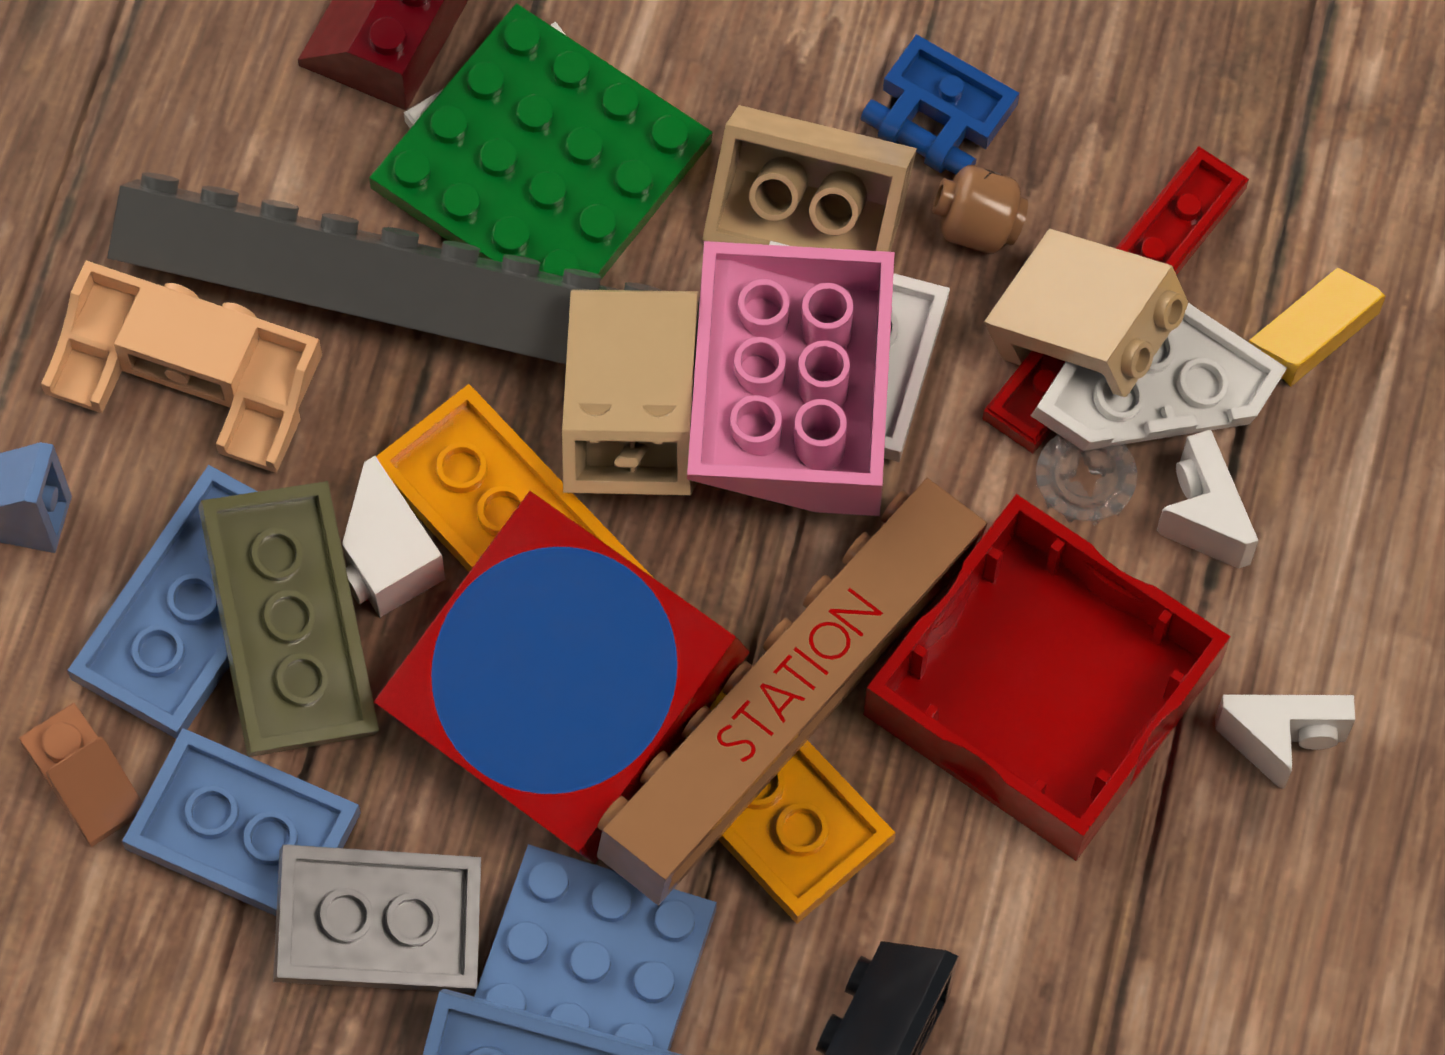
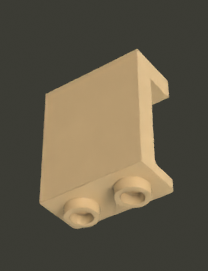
(1089, 308)

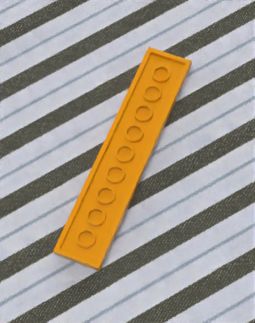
(464, 481)

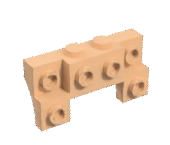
(190, 346)

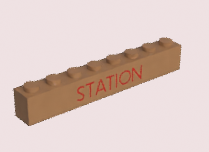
(789, 691)

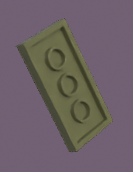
(288, 618)

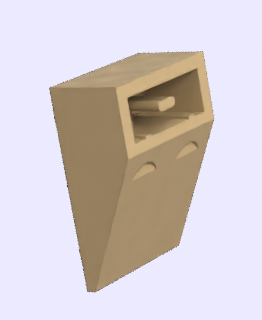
(629, 391)

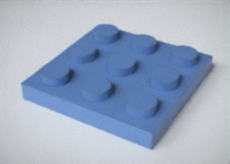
(595, 949)

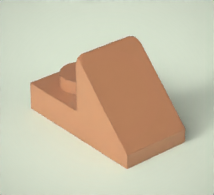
(82, 774)

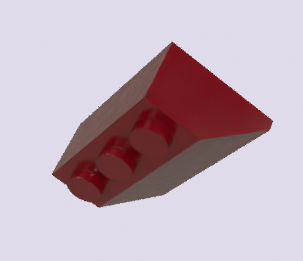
(381, 44)

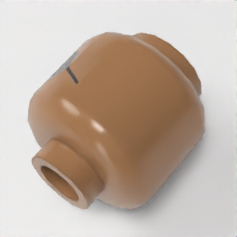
(980, 209)

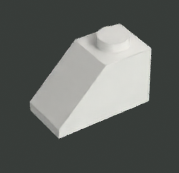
(386, 545)

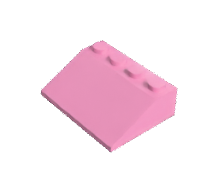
(793, 375)

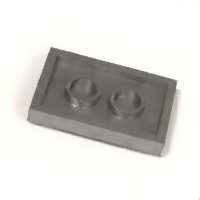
(377, 919)

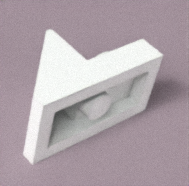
(1215, 515)
(1269, 723)

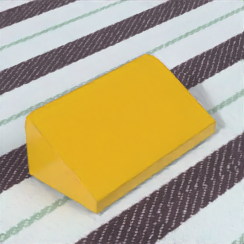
(1319, 323)

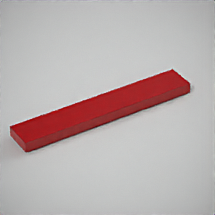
(1166, 233)

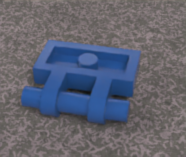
(948, 92)

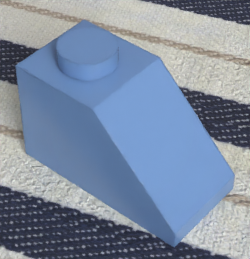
(32, 497)

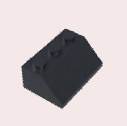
(893, 1002)

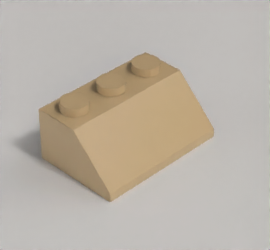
(806, 185)

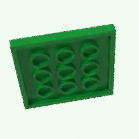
(541, 152)

